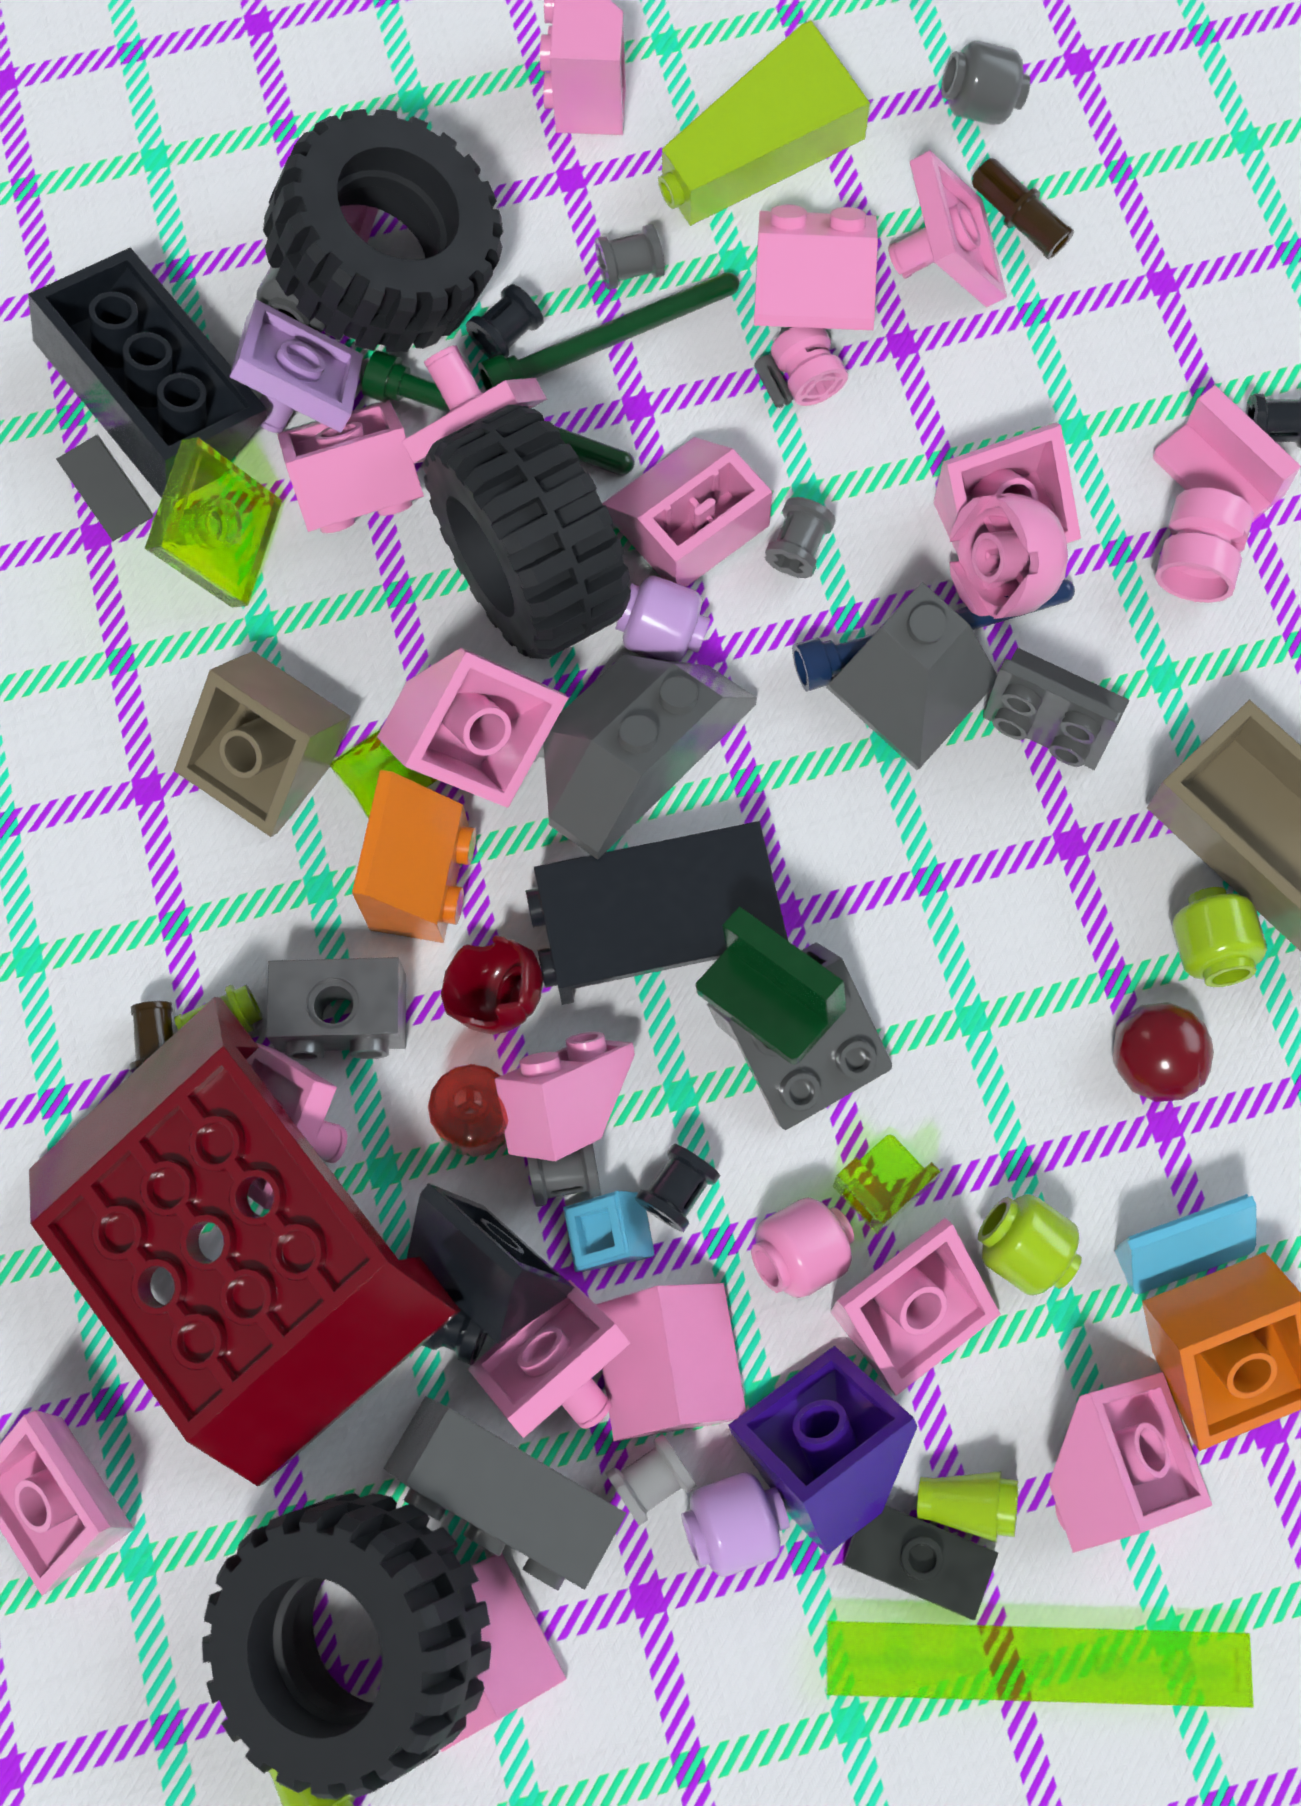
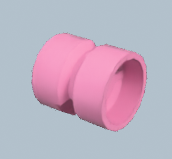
(1205, 545)

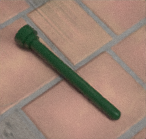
(499, 368)
(389, 379)

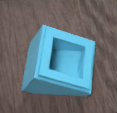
(608, 1231)

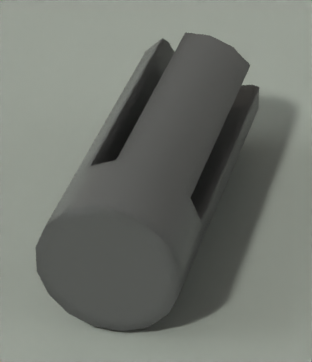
(773, 381)

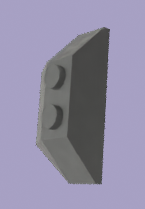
(632, 743)

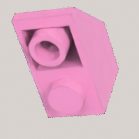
(563, 1096)

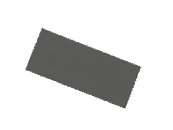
(104, 488)

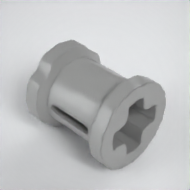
(651, 1479)

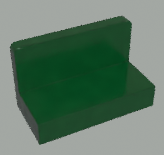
(772, 988)

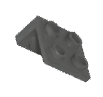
(1054, 709)
(835, 1067)

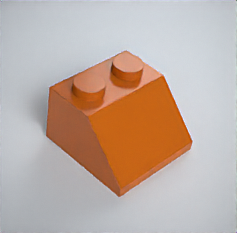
(412, 860)
(1229, 1348)

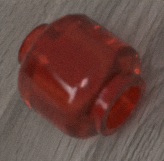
(454, 1096)

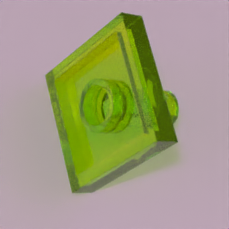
(213, 523)

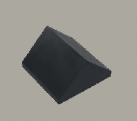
(483, 1263)

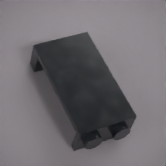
(649, 905)

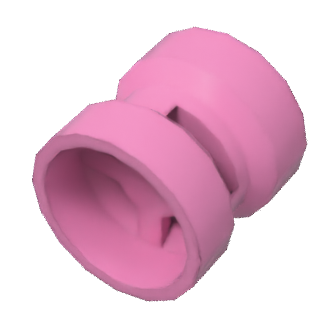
(809, 364)

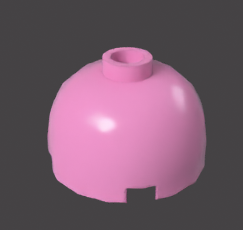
(1009, 550)

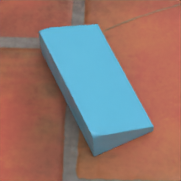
(1189, 1245)

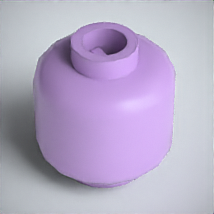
(663, 620)
(735, 1524)

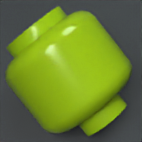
(1219, 937)
(1030, 1244)

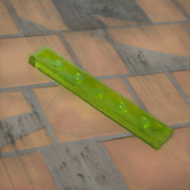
(1039, 1664)

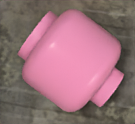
(802, 1248)

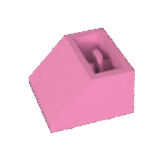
(585, 65)
(692, 510)

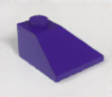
(828, 1446)

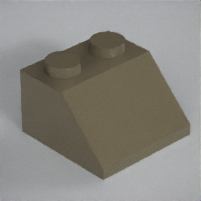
(259, 740)

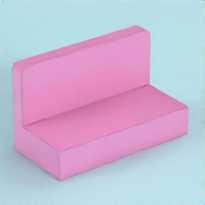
(1229, 453)

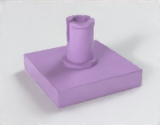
(295, 369)

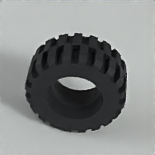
(414, 179)
(527, 530)
(271, 1669)

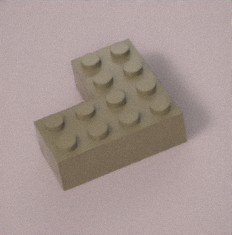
(1242, 813)

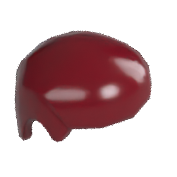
(492, 986)
(1163, 1052)

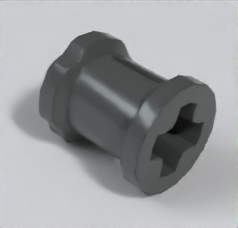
(630, 256)
(799, 537)
(565, 1176)

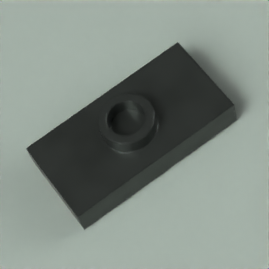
(923, 1561)

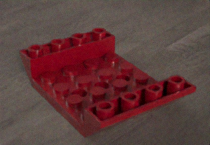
(297, 1304)

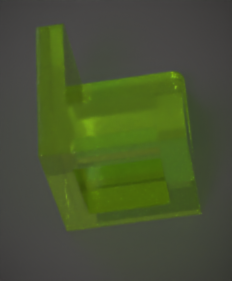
(884, 1182)

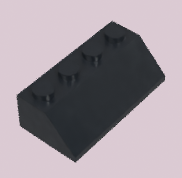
(141, 364)

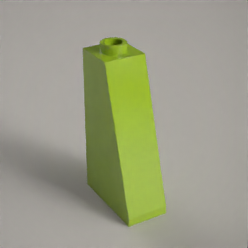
(765, 128)

